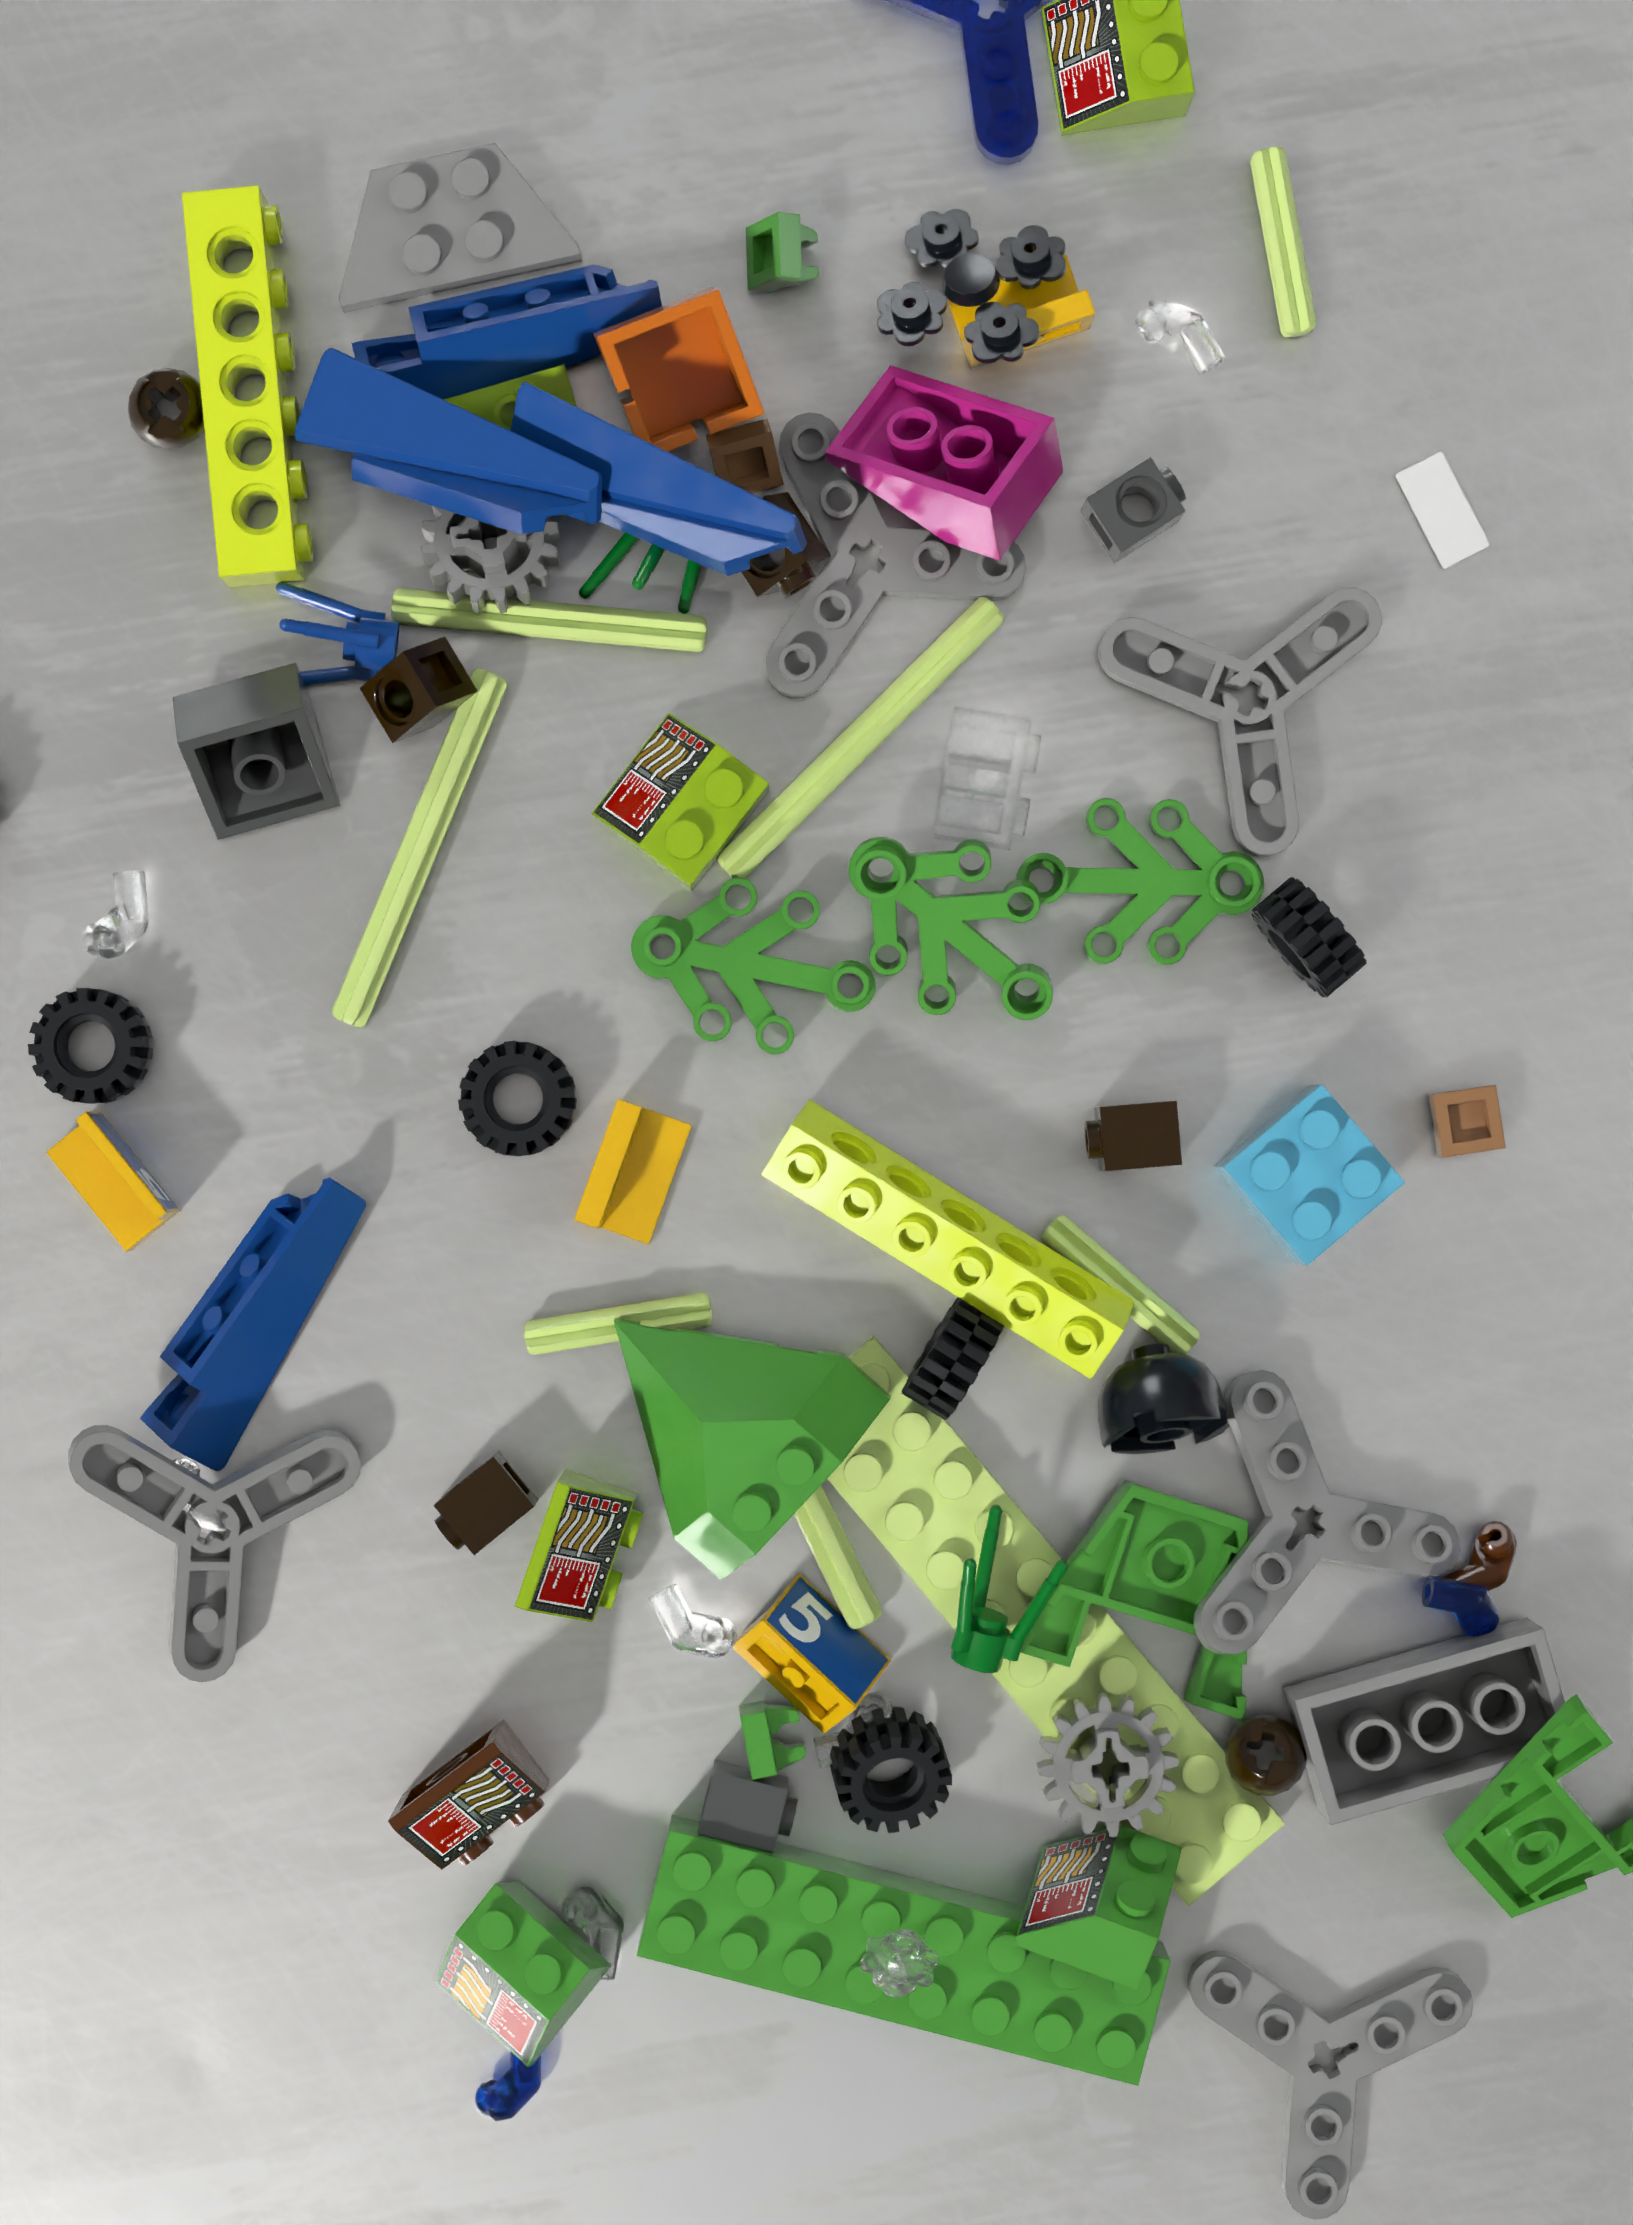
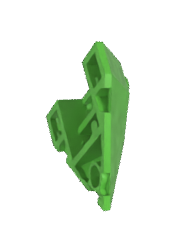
(741, 1431)

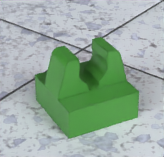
(776, 255)
(764, 1753)

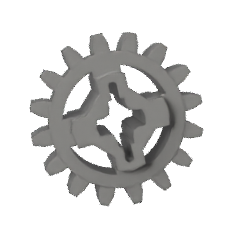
(462, 548)
(1078, 1764)

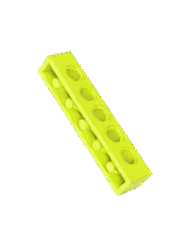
(214, 227)
(949, 1239)

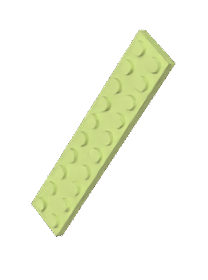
(930, 1511)

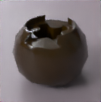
(145, 415)
(1280, 1774)

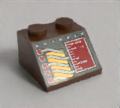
(470, 1797)

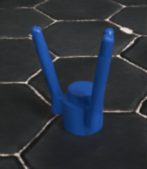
(368, 642)

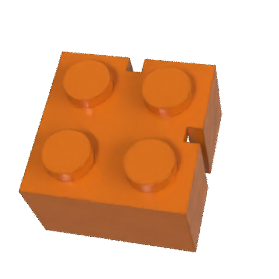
(678, 369)

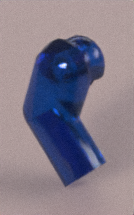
(1468, 1601)
(511, 2092)

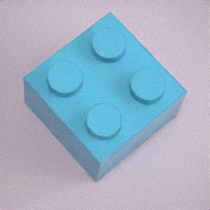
(1309, 1174)

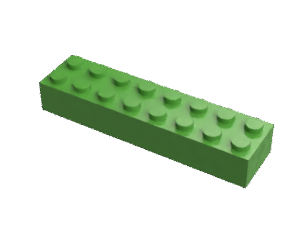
(803, 1924)

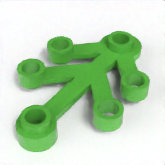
(1152, 881)
(945, 919)
(741, 963)

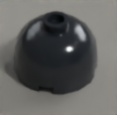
(1159, 1401)

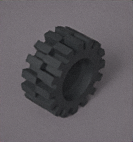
(1308, 937)
(52, 1039)
(479, 1089)
(952, 1359)
(896, 1798)

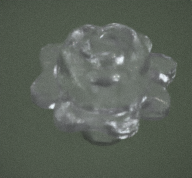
(899, 1962)

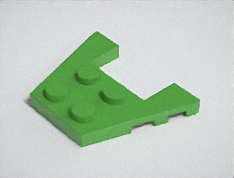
(1153, 1562)
(1528, 1832)

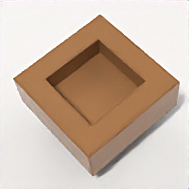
(746, 456)
(1466, 1121)

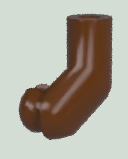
(1490, 1557)

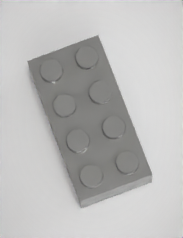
(1424, 1719)

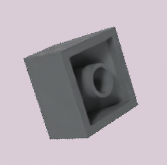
(255, 751)

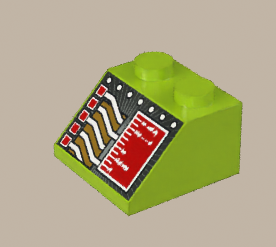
(1117, 62)
(681, 800)
(577, 1548)

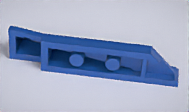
(508, 330)
(440, 451)
(657, 492)
(248, 1322)

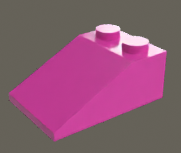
(951, 458)

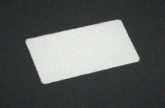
(1442, 510)

